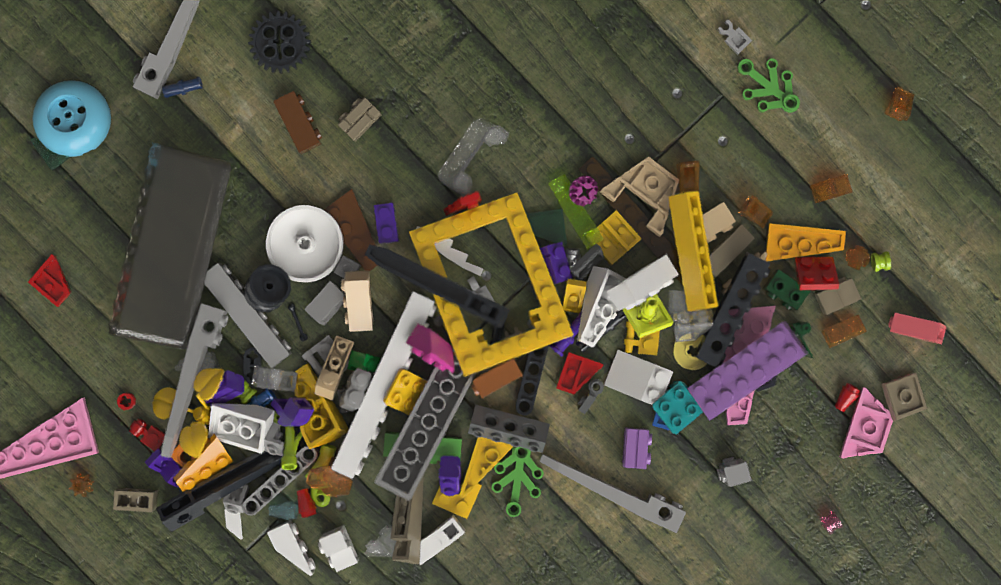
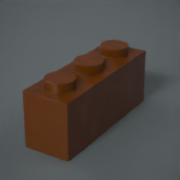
(298, 122)

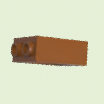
(496, 378)

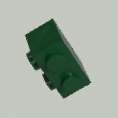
(785, 290)

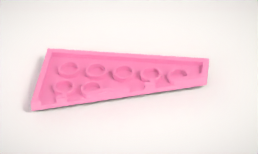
(53, 442)

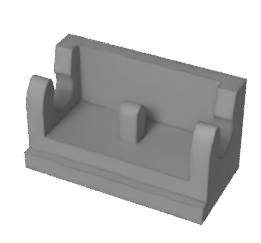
(326, 303)

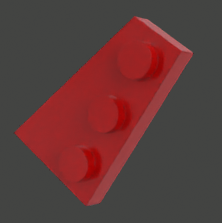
(469, 201)

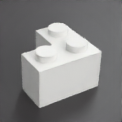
(339, 548)

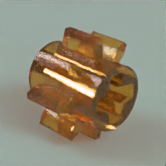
(857, 257)
(76, 486)

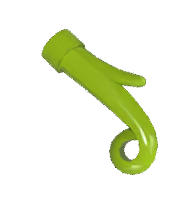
(326, 453)
(289, 459)

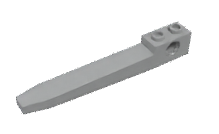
(168, 52)
(194, 358)
(646, 509)

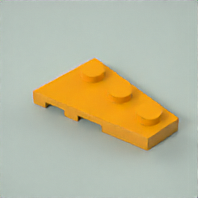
(211, 461)

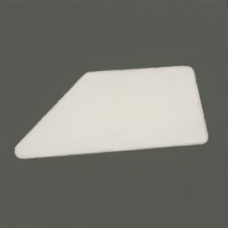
(233, 523)

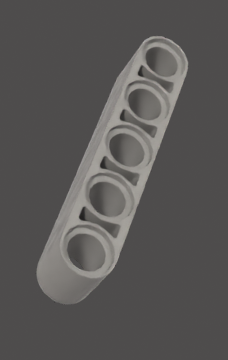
(274, 486)

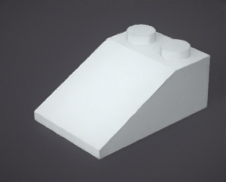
(637, 377)
(241, 425)

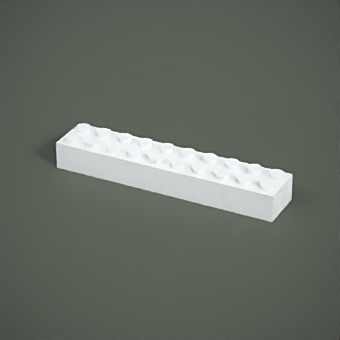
(373, 409)

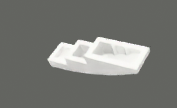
(456, 256)

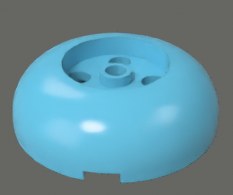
(92, 124)

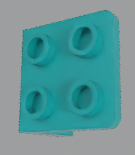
(677, 407)

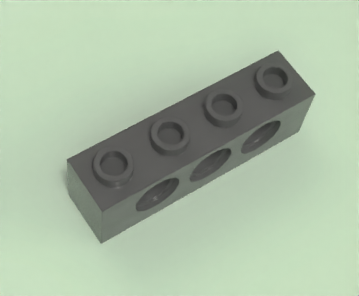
(518, 425)

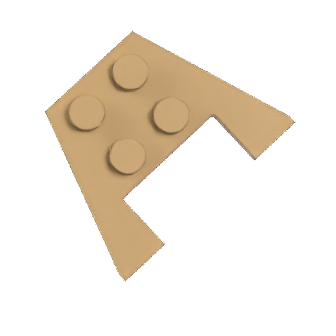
(652, 185)

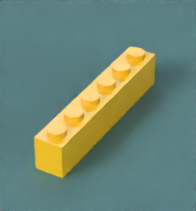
(693, 251)

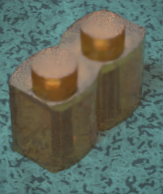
(329, 481)

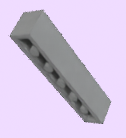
(249, 320)

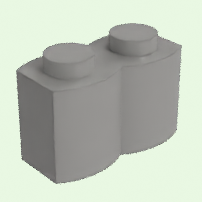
(354, 394)

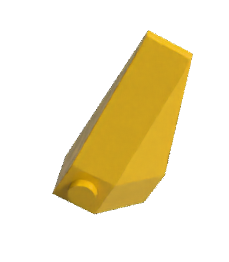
(325, 422)

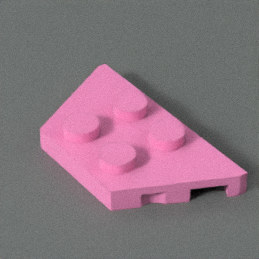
(867, 428)

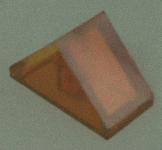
(688, 176)
(831, 188)
(755, 211)

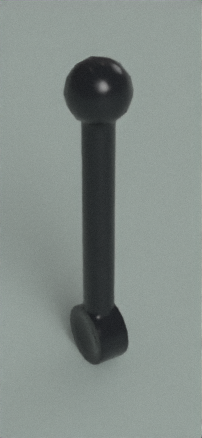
(303, 337)

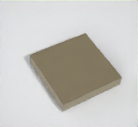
(904, 396)

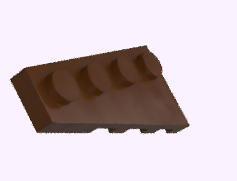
(353, 227)

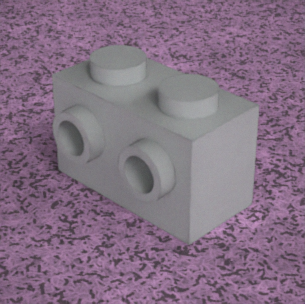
(733, 471)

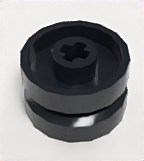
(267, 288)

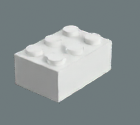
(643, 284)

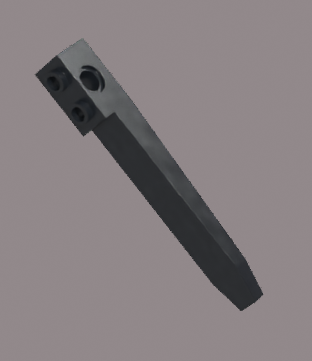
(438, 285)
(192, 502)

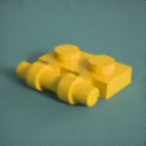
(646, 344)

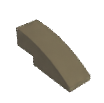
(729, 249)

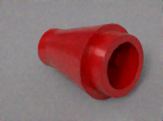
(847, 396)
(306, 505)

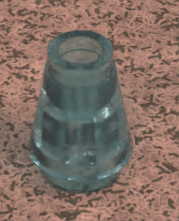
(284, 510)

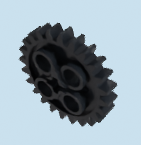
(262, 43)

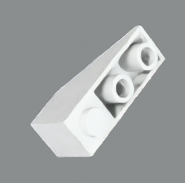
(440, 538)
(288, 544)

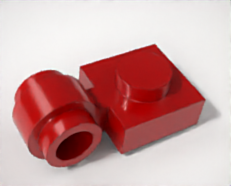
(152, 438)

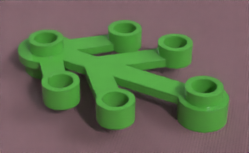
(770, 87)
(517, 475)

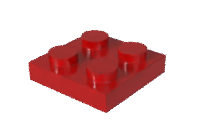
(816, 273)

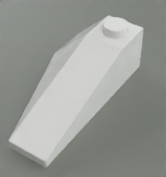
(597, 305)

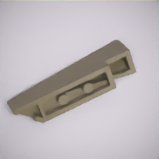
(407, 527)

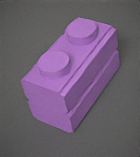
(636, 448)

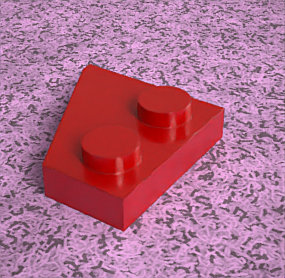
(51, 281)
(576, 372)

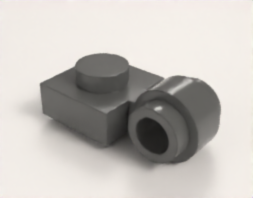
(586, 401)

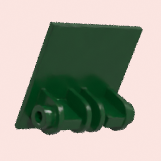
(801, 329)

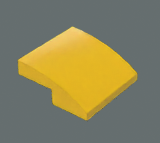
(617, 237)

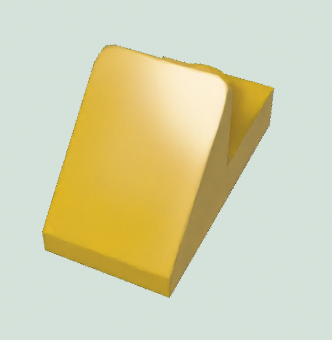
(574, 295)

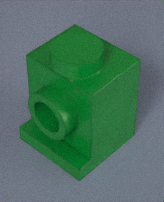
(363, 361)

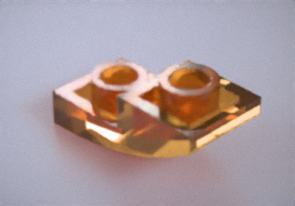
(844, 331)

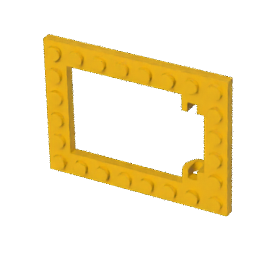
(472, 348)

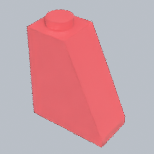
(917, 328)

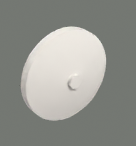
(305, 243)

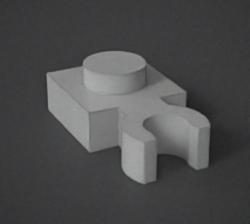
(737, 39)

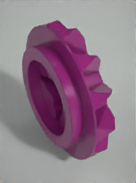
(576, 189)

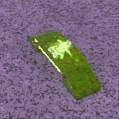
(575, 213)

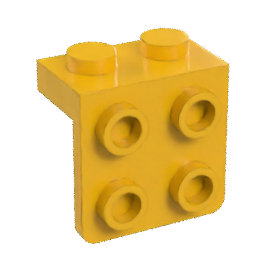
(405, 391)

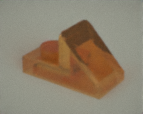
(900, 105)

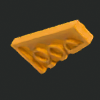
(798, 241)

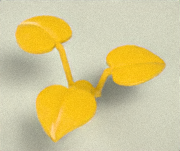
(192, 438)

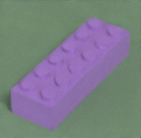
(747, 370)

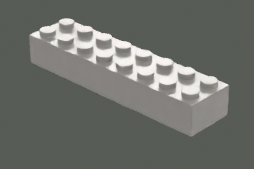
(424, 430)

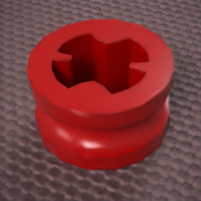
(129, 396)

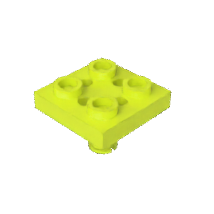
(649, 311)

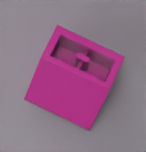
(432, 348)

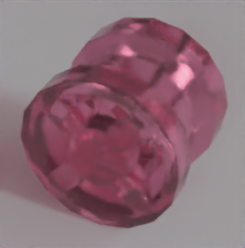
(831, 522)

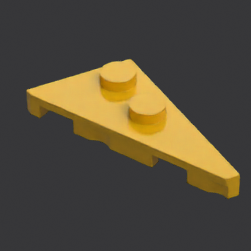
(484, 458)

